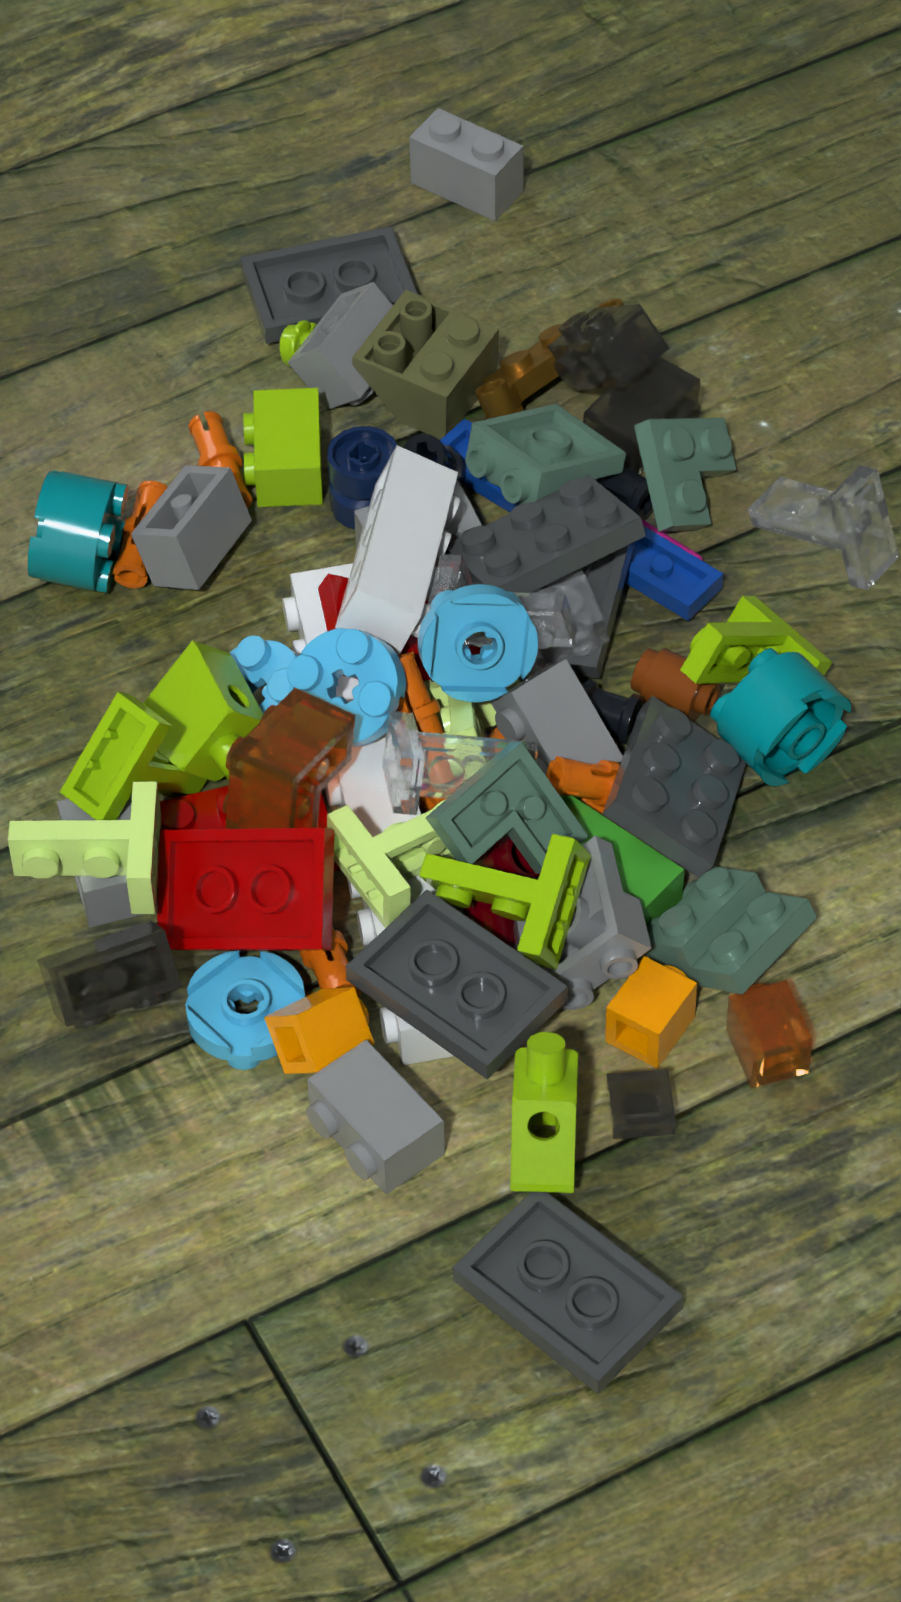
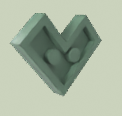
(675, 459)
(504, 798)

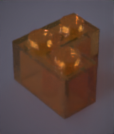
(287, 763)

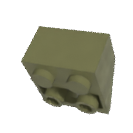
(428, 362)

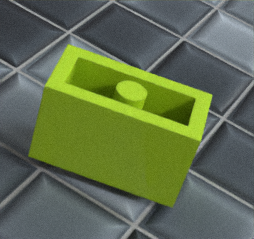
(286, 447)

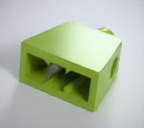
(207, 710)
(544, 1095)

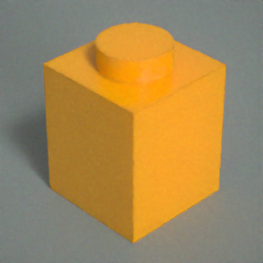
(651, 1011)
(318, 1029)

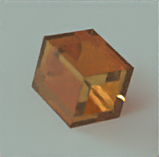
(768, 1034)

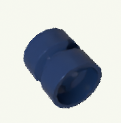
(354, 467)

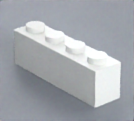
(399, 549)

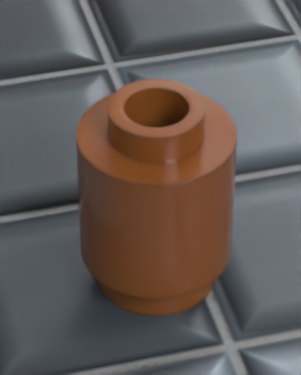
(661, 676)

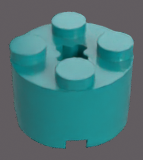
(77, 530)
(781, 716)

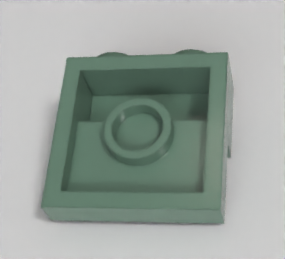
(538, 452)
(727, 929)

